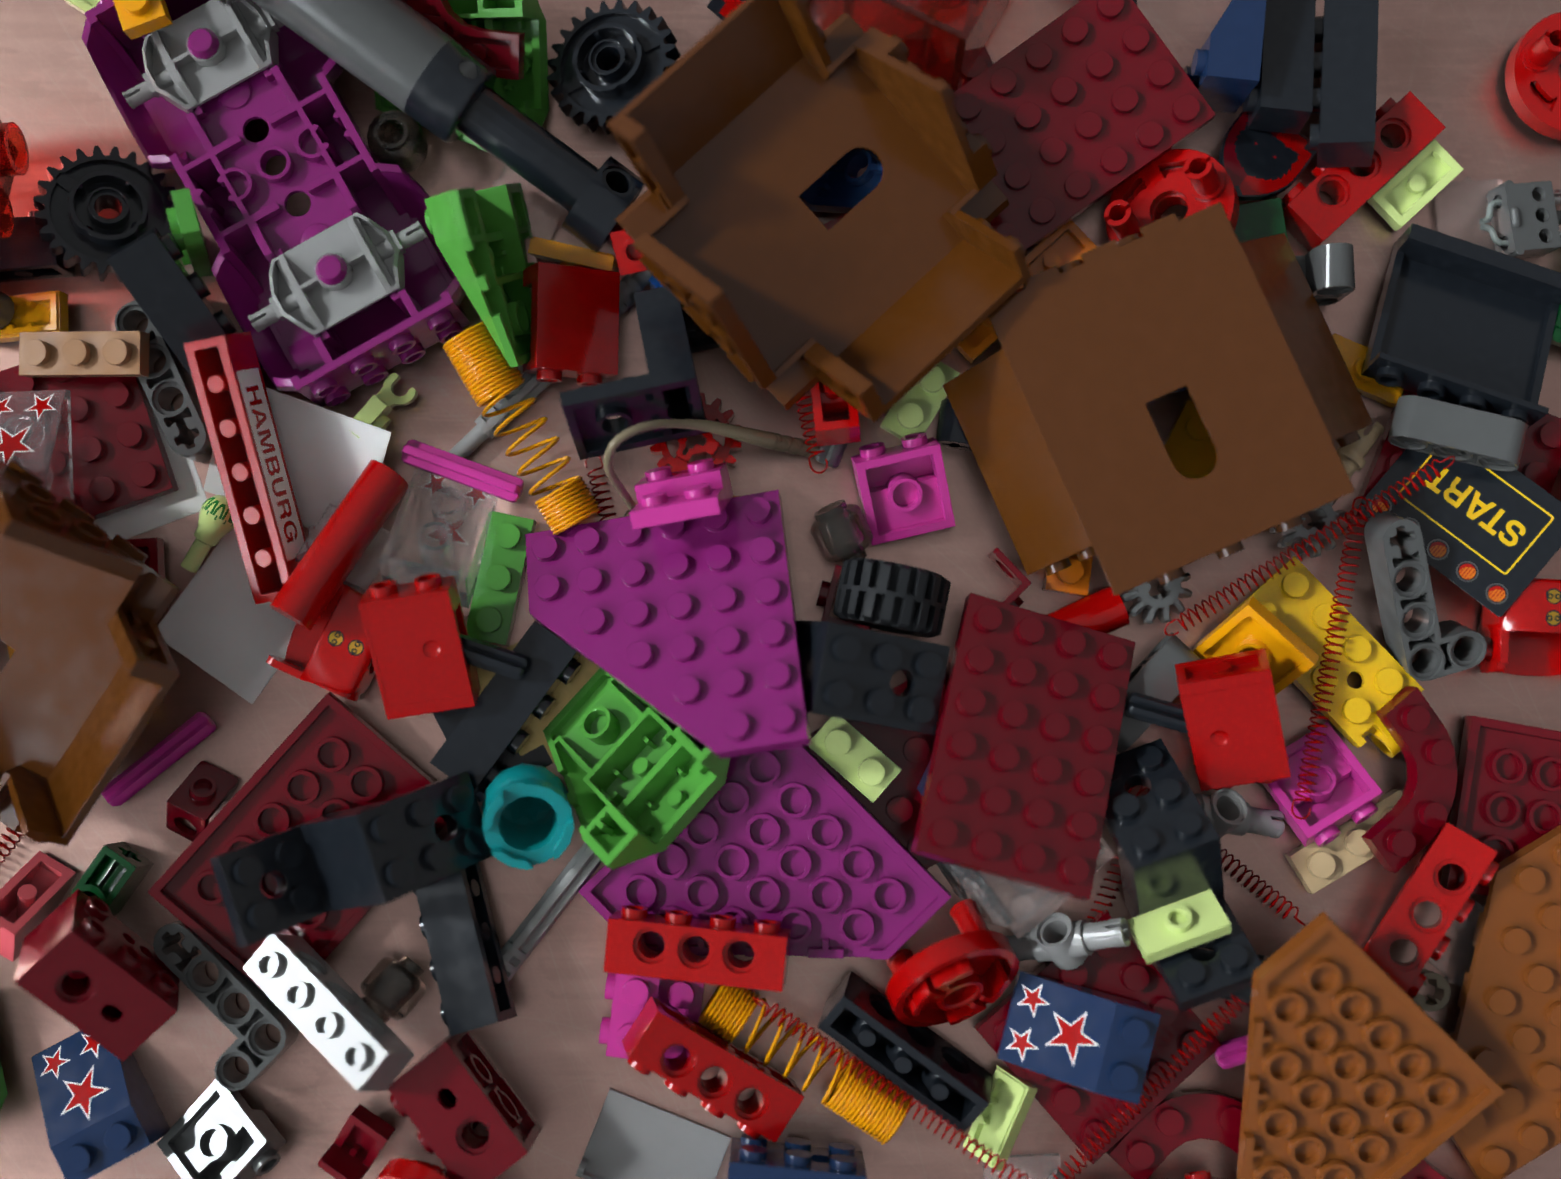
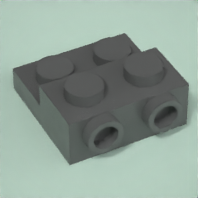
(222, 1138)

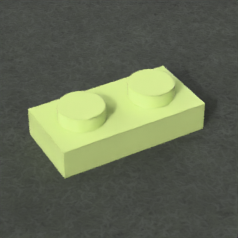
(1415, 185)
(920, 404)
(854, 757)

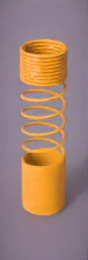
(488, 381)
(729, 1012)

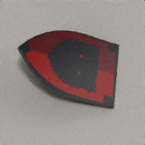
(1262, 161)

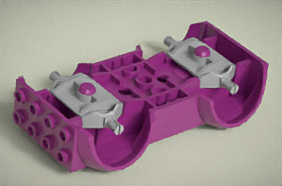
(322, 292)

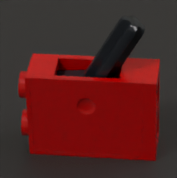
(424, 647)
(1229, 719)

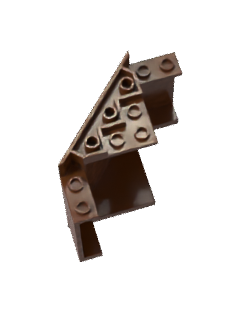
(749, 129)
(1092, 342)
(83, 658)

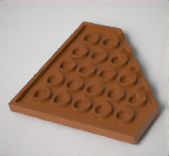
(1514, 1012)
(1346, 1068)

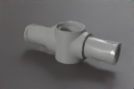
(1235, 816)
(1069, 941)

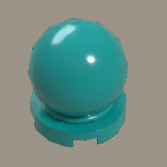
(526, 816)

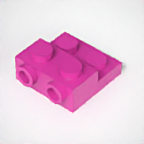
(903, 488)
(681, 495)
(1341, 794)
(629, 998)

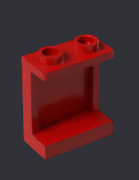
(573, 323)

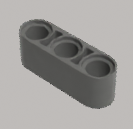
(1458, 431)
(1155, 678)

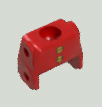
(1527, 635)
(333, 651)

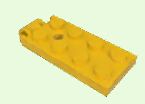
(1304, 608)

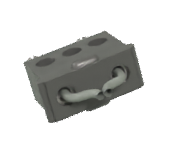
(1523, 218)

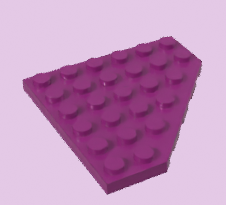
(685, 618)
(786, 849)

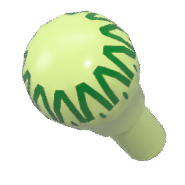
(212, 526)

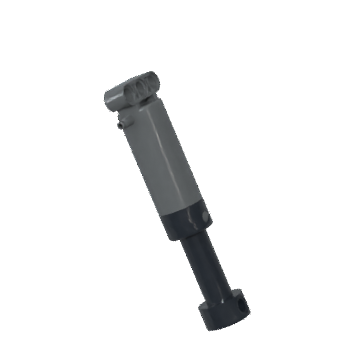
(452, 94)

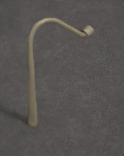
(749, 435)

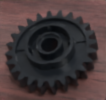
(620, 36)
(85, 188)

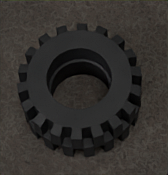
(892, 597)

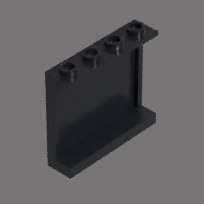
(1464, 325)

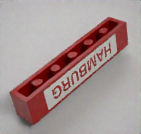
(248, 458)

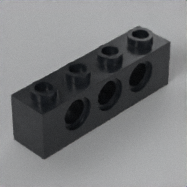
(906, 1054)

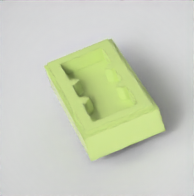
(1179, 926)
(1004, 1116)

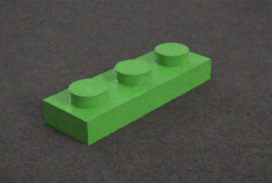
(188, 232)
(500, 579)

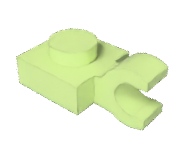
(380, 405)

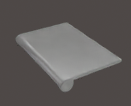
(649, 1143)

